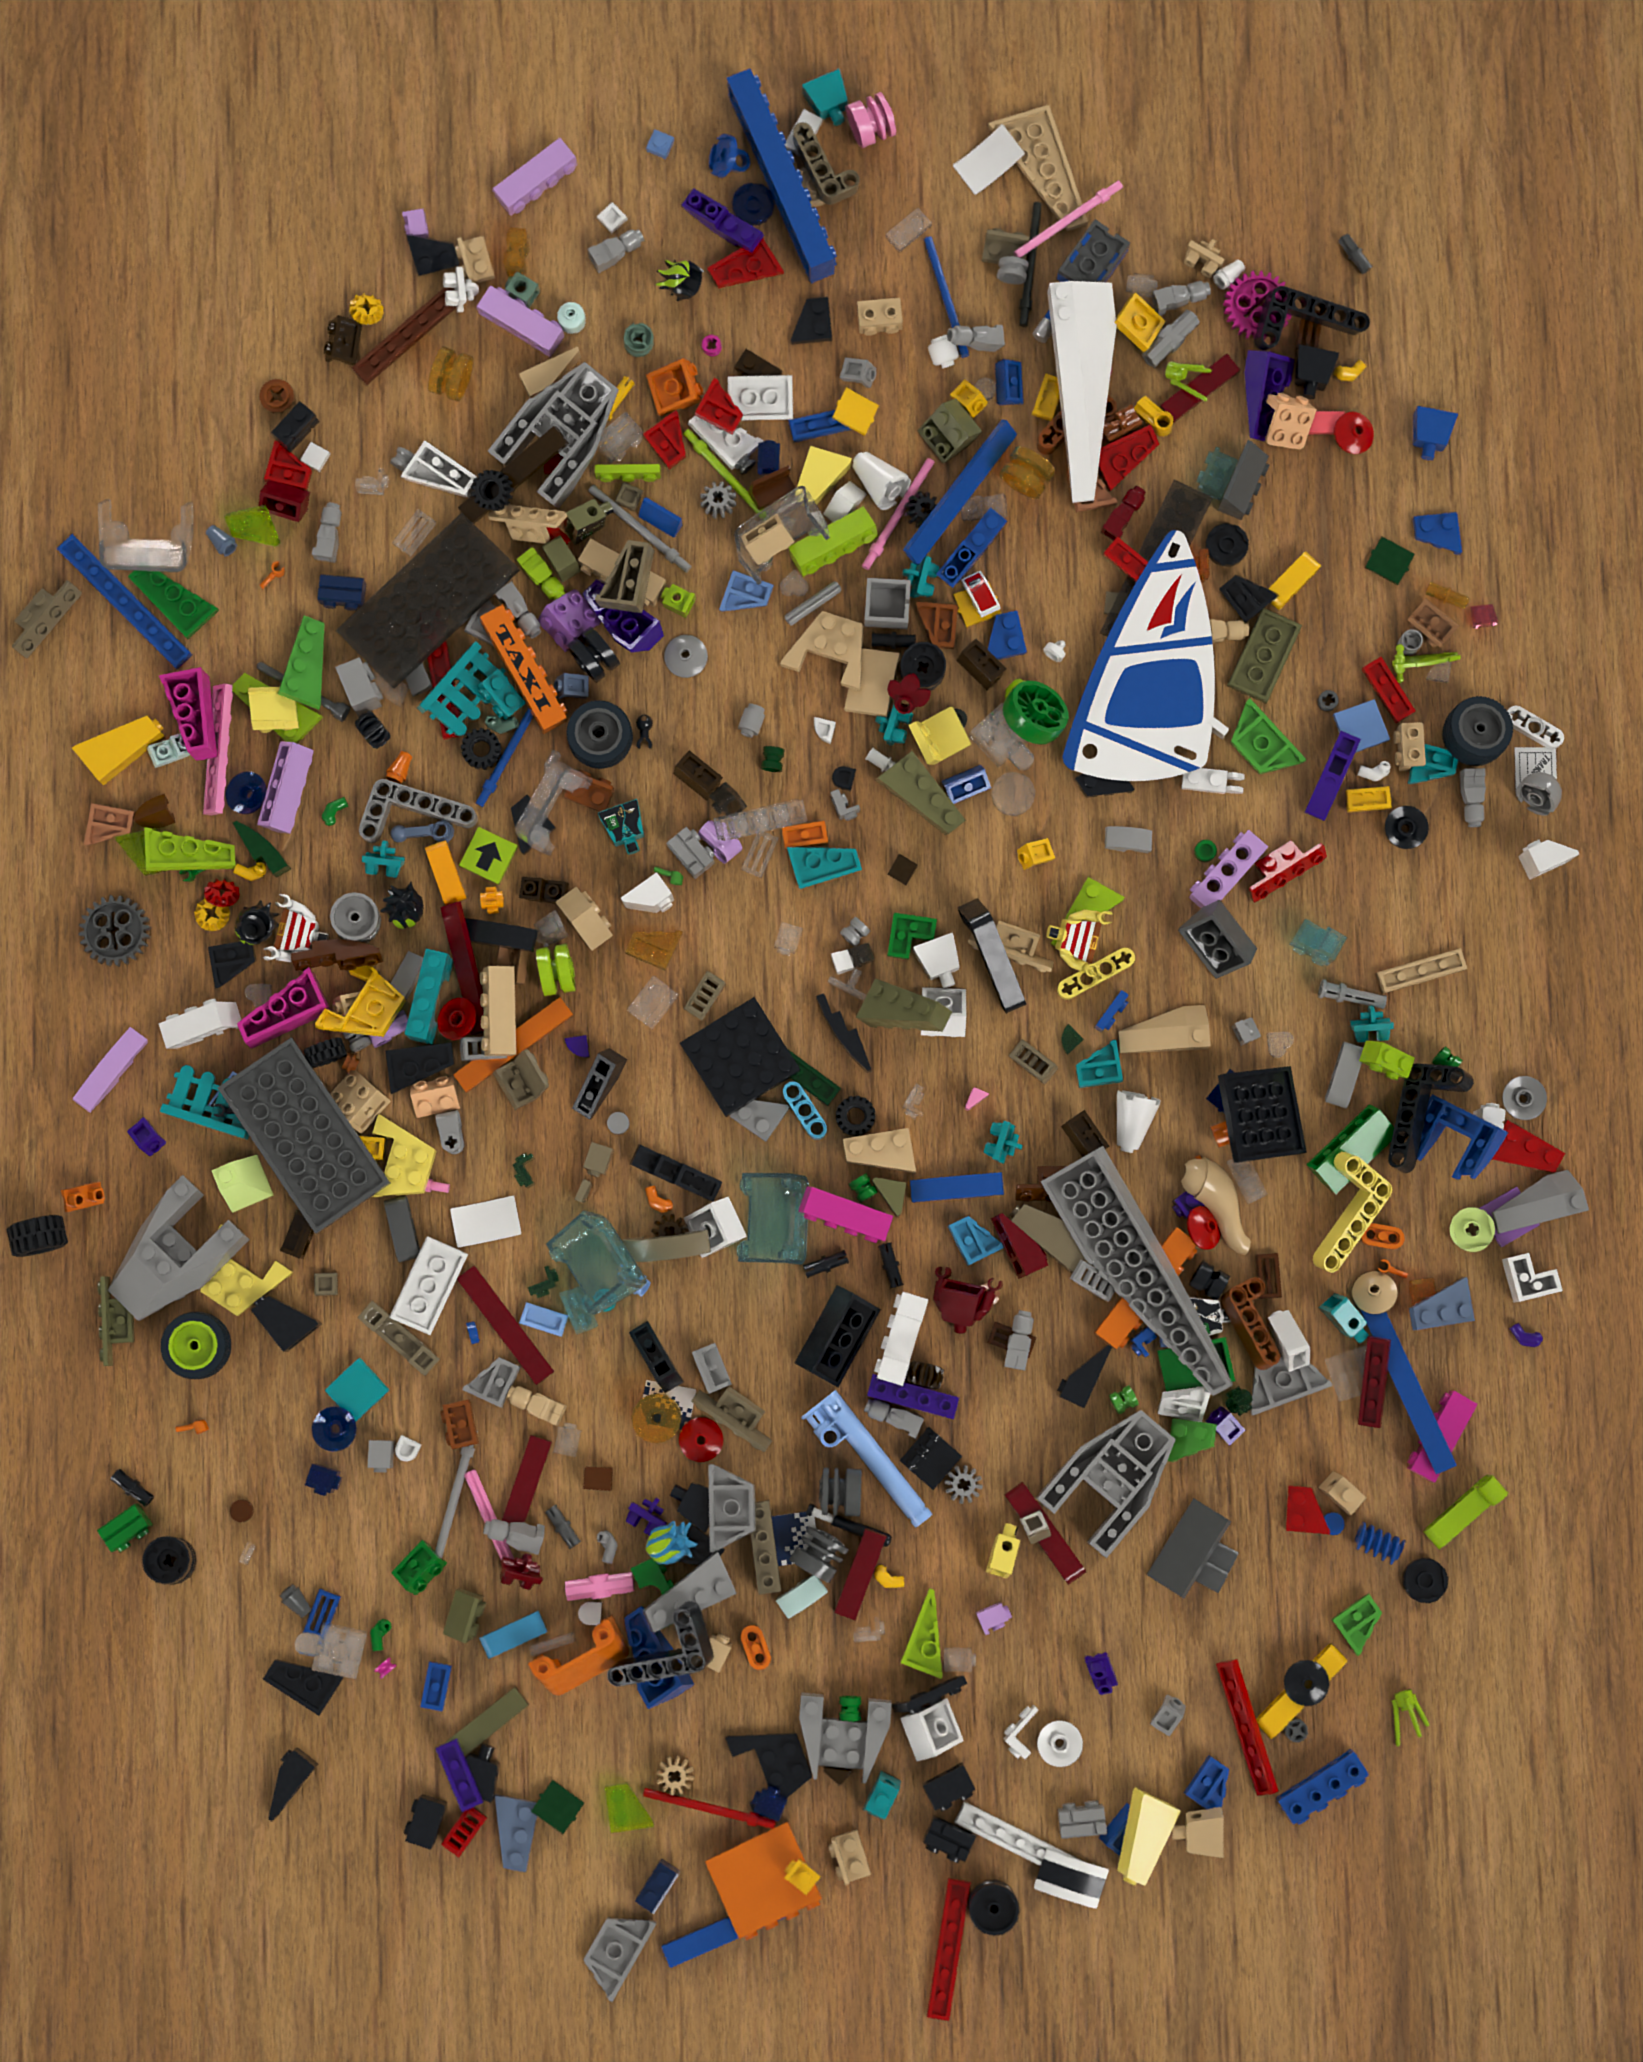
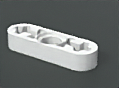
(1545, 740)

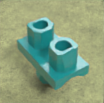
(918, 576)
(892, 733)
(392, 863)
(1381, 1026)
(1006, 1142)

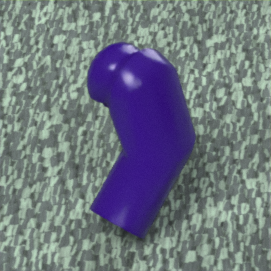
(1526, 1339)

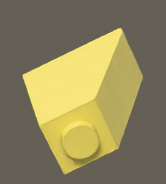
(823, 472)

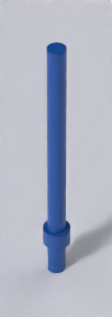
(944, 289)
(490, 785)

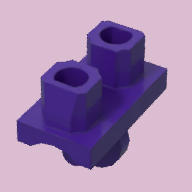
(637, 1512)
(1101, 1672)

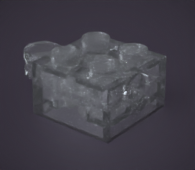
(1002, 741)
(333, 1651)

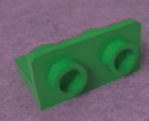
(418, 1568)

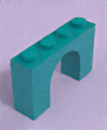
(421, 1021)

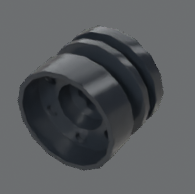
(926, 655)
(159, 1552)

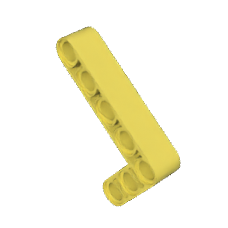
(1354, 1212)

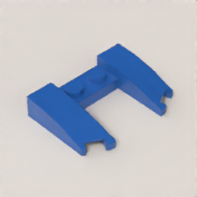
(1484, 1136)

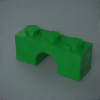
(652, 1574)

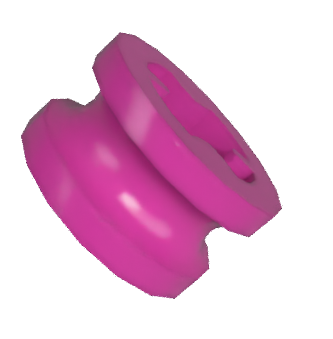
(717, 350)
(385, 1668)

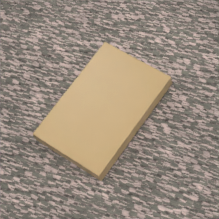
(876, 673)

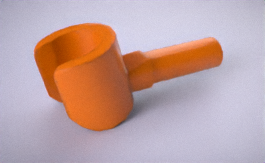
(273, 574)
(1393, 1270)
(199, 1426)

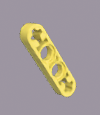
(1095, 971)

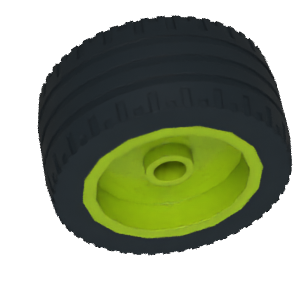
(212, 1349)

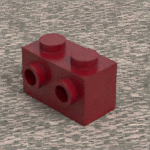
(284, 500)

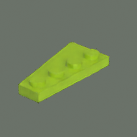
(306, 717)
(177, 852)

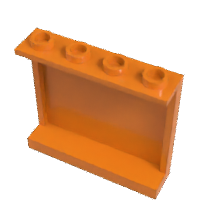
(754, 1881)

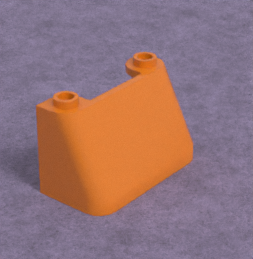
(608, 1651)

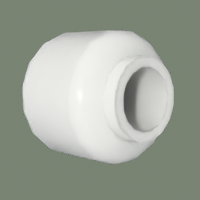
(943, 352)

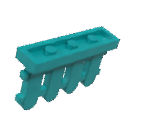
(453, 694)
(200, 1102)

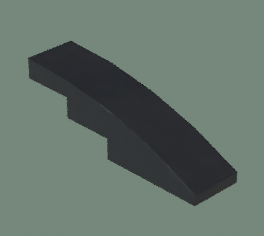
(501, 935)
(848, 1039)
(676, 1173)

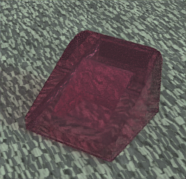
(1483, 616)

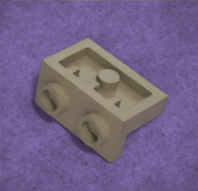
(1002, 244)

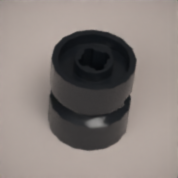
(1209, 1280)

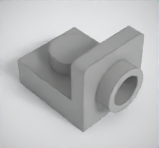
(858, 371)
(840, 803)
(1246, 1031)
(1168, 1715)

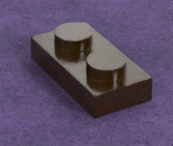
(753, 365)

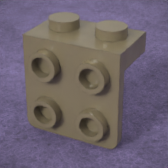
(522, 1080)

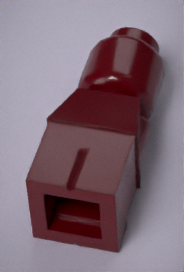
(1122, 514)

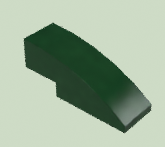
(262, 849)

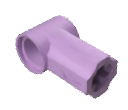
(723, 850)
(397, 1027)

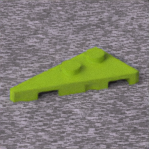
(1094, 897)
(923, 1646)

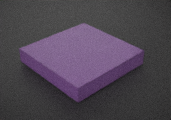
(1506, 1237)

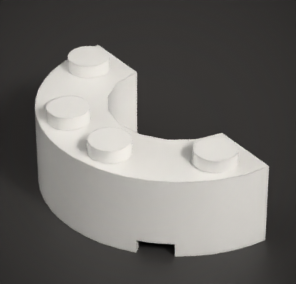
(902, 1338)

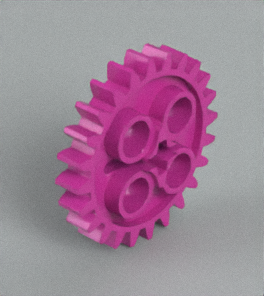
(1245, 292)

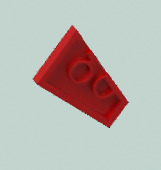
(745, 266)
(1527, 1150)

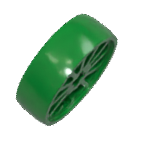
(1035, 712)

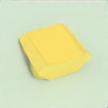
(271, 710)

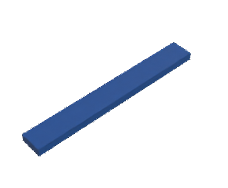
(960, 492)
(124, 601)
(1412, 1395)

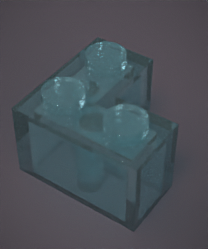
(1317, 942)

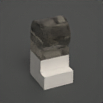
(852, 958)

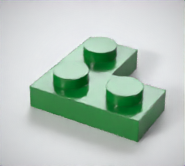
(905, 929)

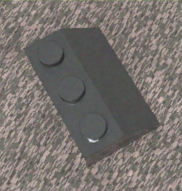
(1244, 481)
(1218, 939)

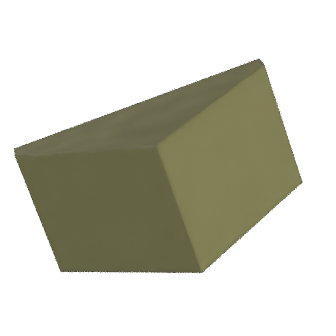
(561, 558)
(892, 1192)

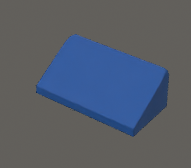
(1009, 382)
(660, 517)
(966, 784)
(1116, 1830)

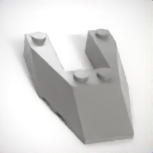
(579, 409)
(163, 1263)
(1123, 1468)

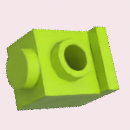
(682, 606)

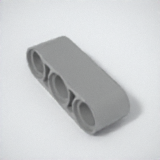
(1344, 1075)

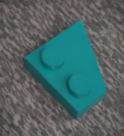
(1438, 765)
(1100, 1068)

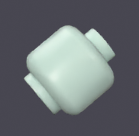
(571, 317)

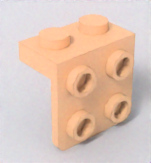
(1290, 421)

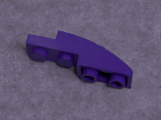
(721, 222)
(1332, 775)

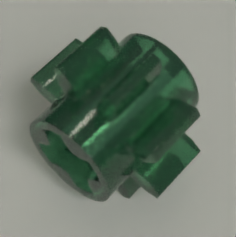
(1239, 1401)

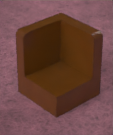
(598, 1478)

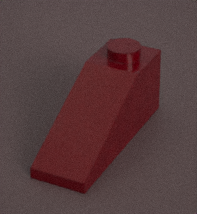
(1020, 1248)

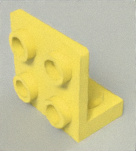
(940, 736)

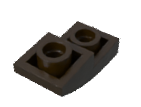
(542, 890)

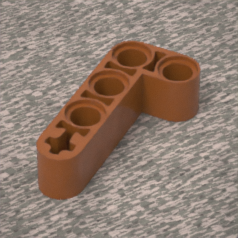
(1058, 435)
(1254, 1322)

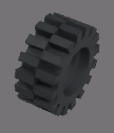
(480, 490)
(485, 761)
(325, 1052)
(855, 1102)

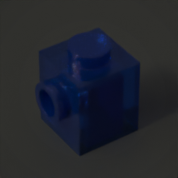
(768, 457)
(323, 1479)
(769, 1802)

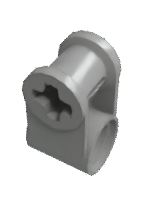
(449, 1128)

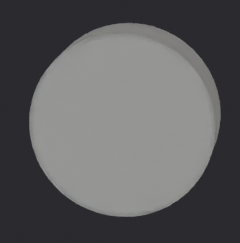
(618, 1123)

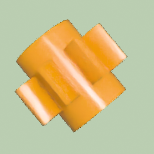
(492, 900)

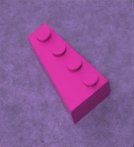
(192, 707)
(285, 1011)

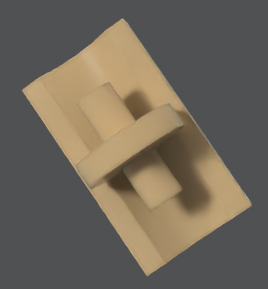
(1206, 254)

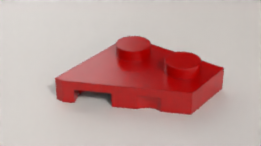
(719, 409)
(667, 440)
(287, 468)
(1304, 1512)

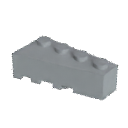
(704, 1586)

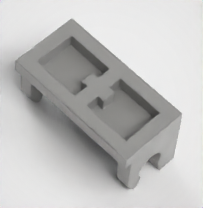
(711, 1368)

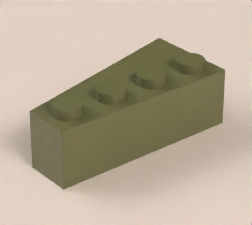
(920, 791)
(896, 1007)

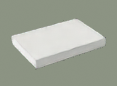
(762, 396)

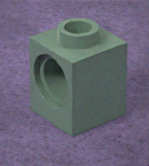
(527, 296)

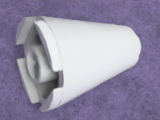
(880, 479)
(1134, 1118)

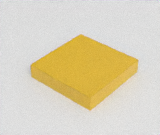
(1139, 322)

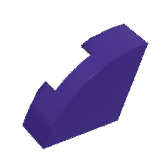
(578, 1045)

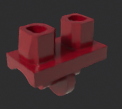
(521, 1569)

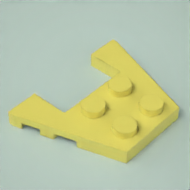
(408, 1160)
(239, 1288)

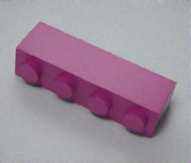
(846, 1214)
(1452, 1420)

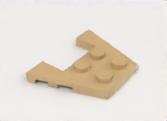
(834, 639)

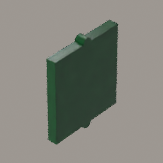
(1389, 560)
(557, 1807)

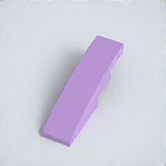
(109, 1070)

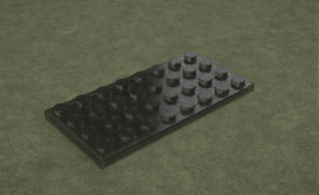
(427, 600)

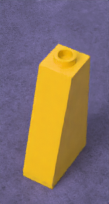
(118, 748)

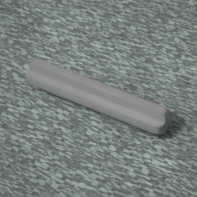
(813, 603)

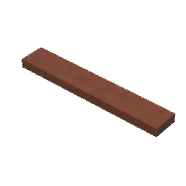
(403, 337)

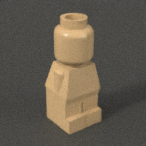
(1231, 630)
(537, 1404)

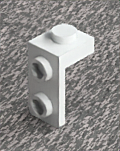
(1016, 1747)

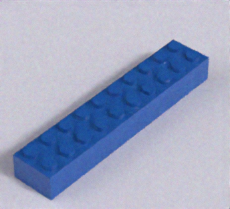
(781, 176)

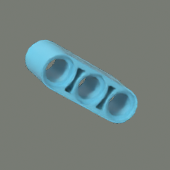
(806, 1121)

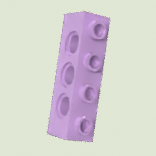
(1251, 846)

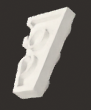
(726, 446)

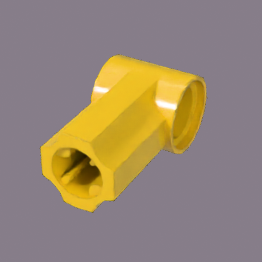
(1152, 415)

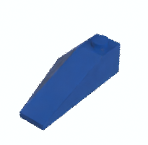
(648, 1642)

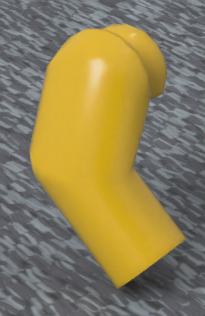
(1349, 373)
(252, 873)
(886, 1579)

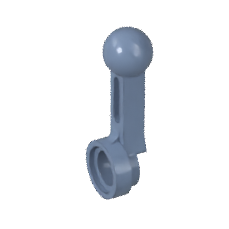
(400, 833)

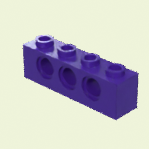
(914, 1397)

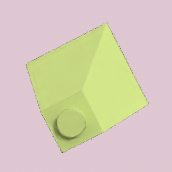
(242, 1183)

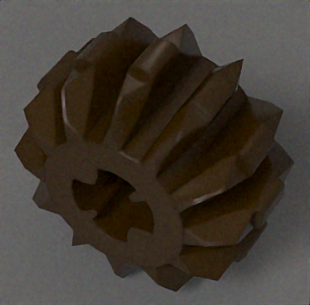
(678, 1230)
(924, 1375)

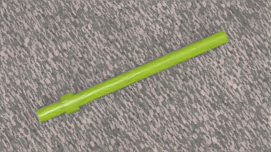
(702, 448)

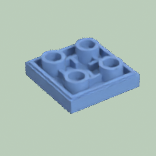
(1364, 723)

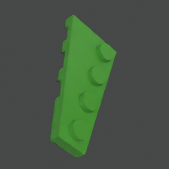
(304, 668)

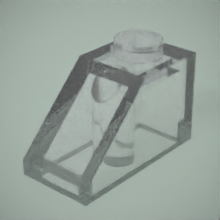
(550, 929)

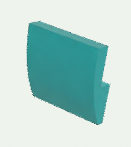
(357, 1389)

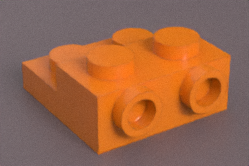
(675, 386)

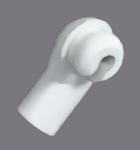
(1375, 773)

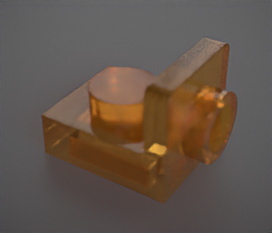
(1202, 564)

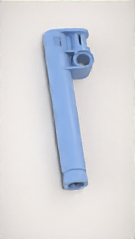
(838, 1417)

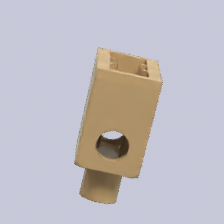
(1342, 1493)
(1202, 1832)

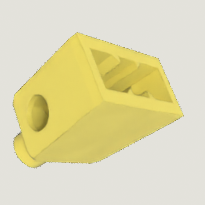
(1001, 1561)

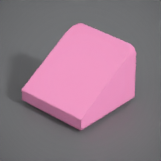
(975, 1097)

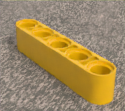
(1283, 1709)

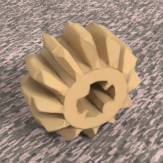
(676, 1783)

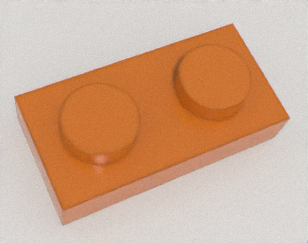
(805, 835)

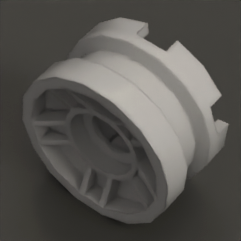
(1012, 270)

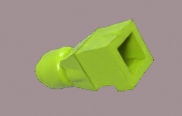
(540, 574)

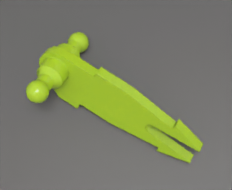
(1401, 661)

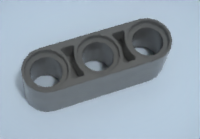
(402, 1228)

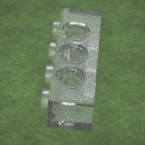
(760, 819)

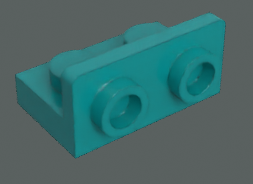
(500, 694)

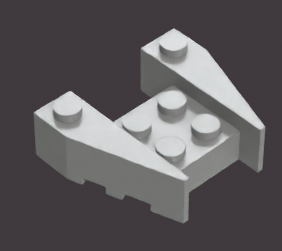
(843, 1742)

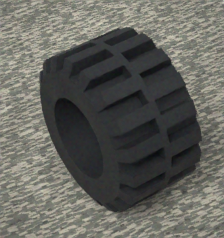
(37, 1235)

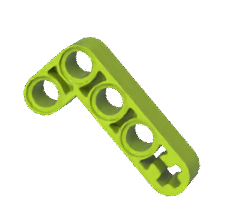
(1464, 1510)

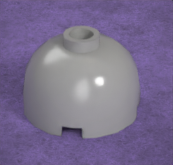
(1540, 792)

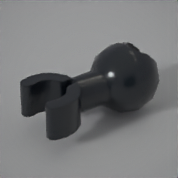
(644, 727)

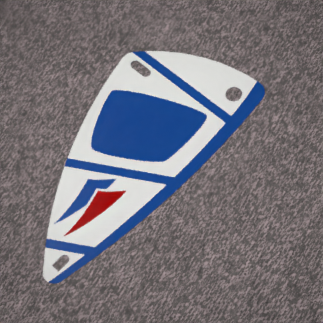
(1151, 678)

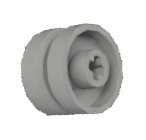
(346, 908)

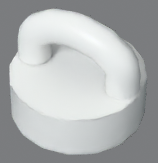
(1055, 651)

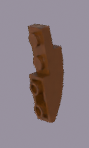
(345, 953)

